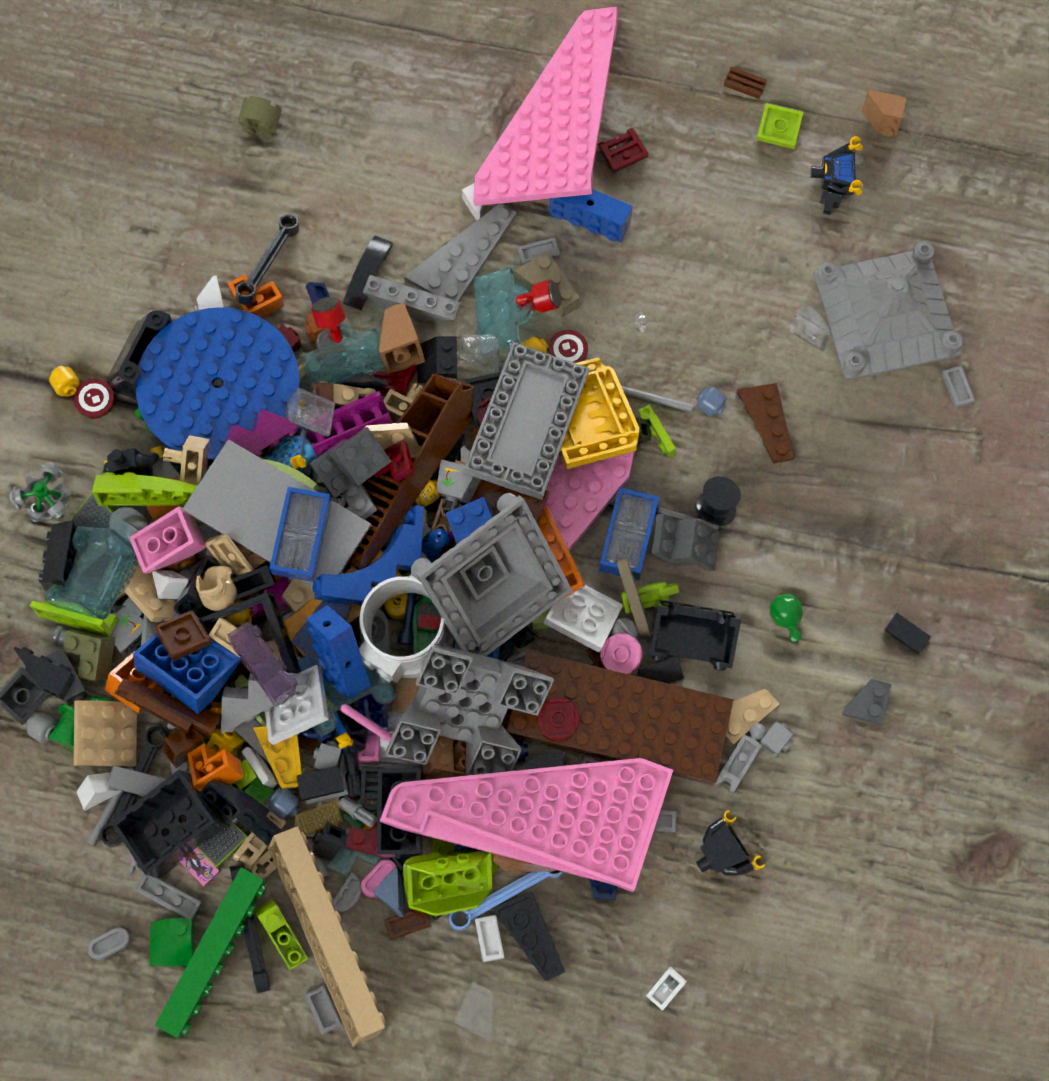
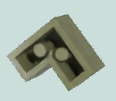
(94, 653)

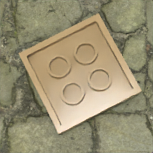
(104, 734)

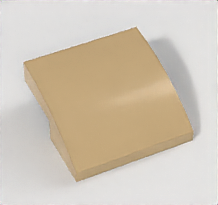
(228, 554)

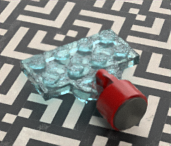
(506, 306)
(339, 348)

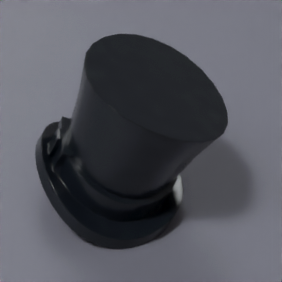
(718, 501)

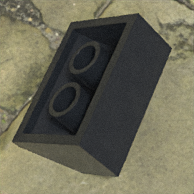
(59, 555)

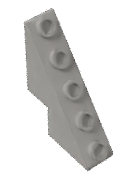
(419, 304)
(244, 704)

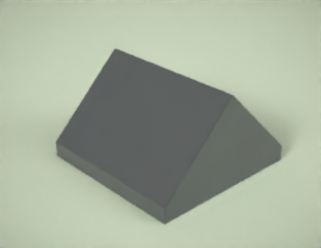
(21, 696)

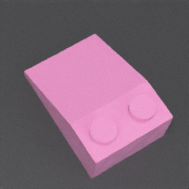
(167, 540)

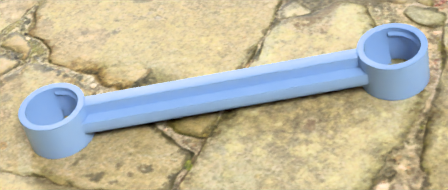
(503, 895)

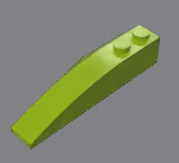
(140, 490)

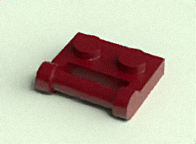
(626, 154)

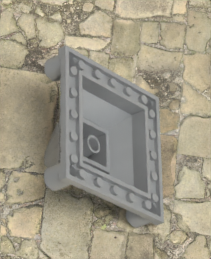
(887, 313)
(494, 579)

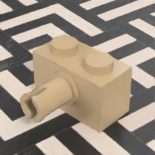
(398, 404)
(192, 459)

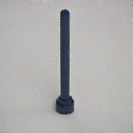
(406, 636)

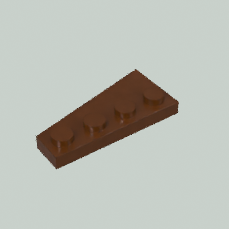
(767, 414)

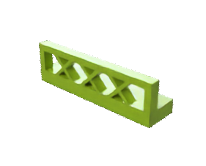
(63, 616)

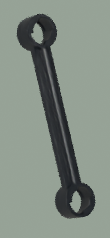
(267, 259)
(143, 766)
(254, 948)

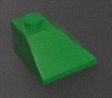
(171, 942)

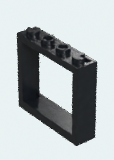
(275, 621)

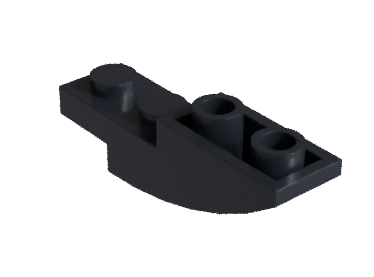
(237, 804)

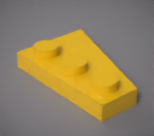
(282, 757)

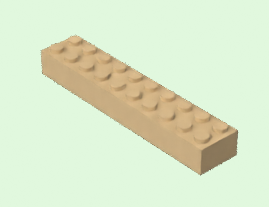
(326, 937)

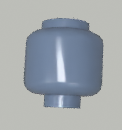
(711, 401)
(283, 803)

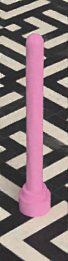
(367, 723)

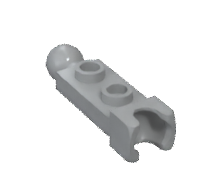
(742, 758)

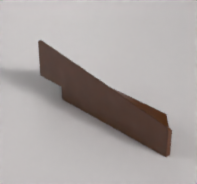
(168, 708)

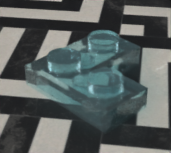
(345, 859)

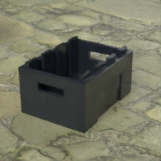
(161, 808)

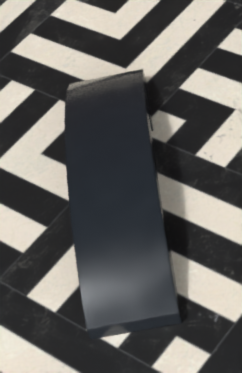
(368, 265)

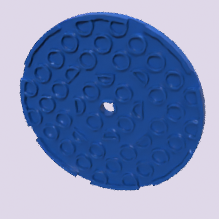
(210, 346)

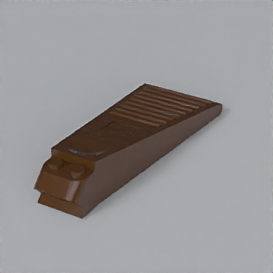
(438, 422)

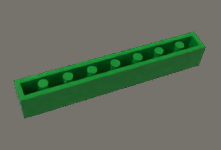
(211, 953)

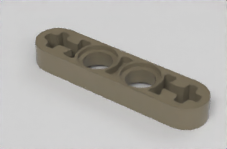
(634, 598)

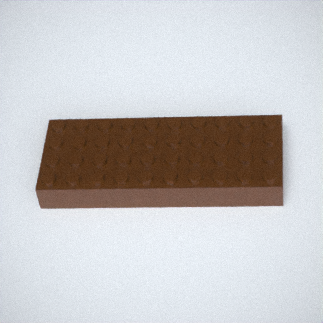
(632, 718)

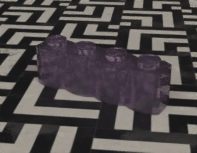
(261, 662)

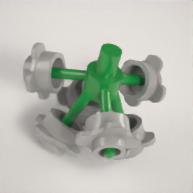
(38, 487)

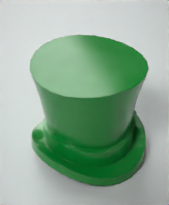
(64, 731)

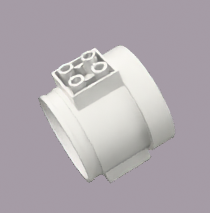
(391, 666)

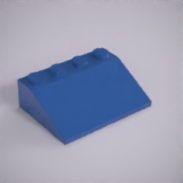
(190, 679)

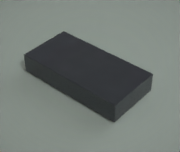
(907, 633)

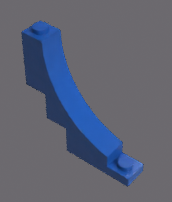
(399, 555)

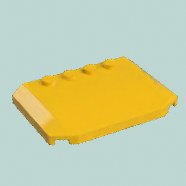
(601, 421)

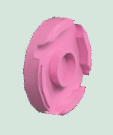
(621, 653)

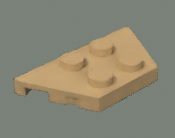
(392, 433)
(143, 593)

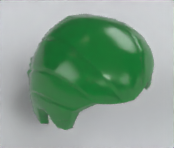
(787, 613)

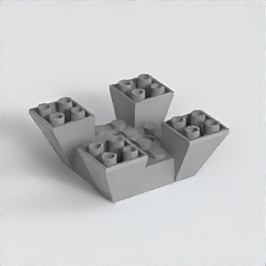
(466, 700)

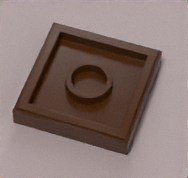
(182, 635)

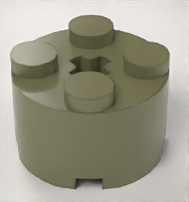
(259, 116)

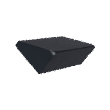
(663, 671)
(319, 783)

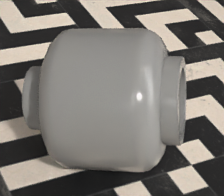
(41, 726)

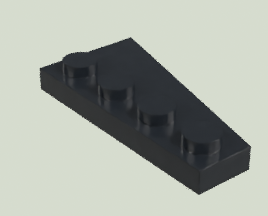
(528, 928)

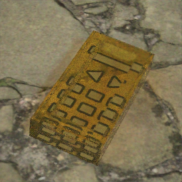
(316, 818)

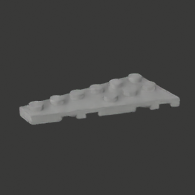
(457, 263)

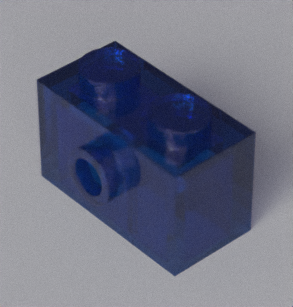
(374, 711)

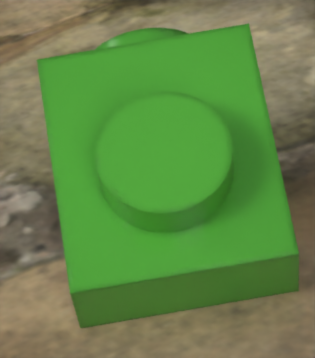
(259, 791)

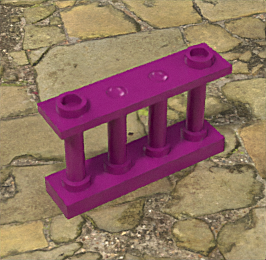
(348, 416)

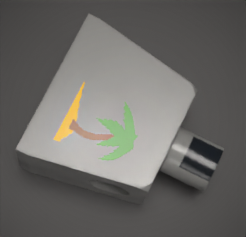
(455, 484)
(127, 630)

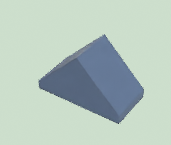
(391, 892)

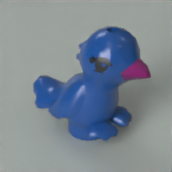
(436, 543)

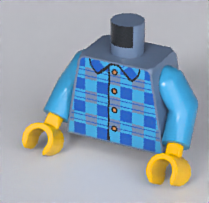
(294, 452)

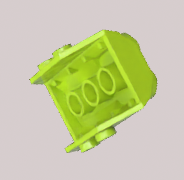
(449, 882)

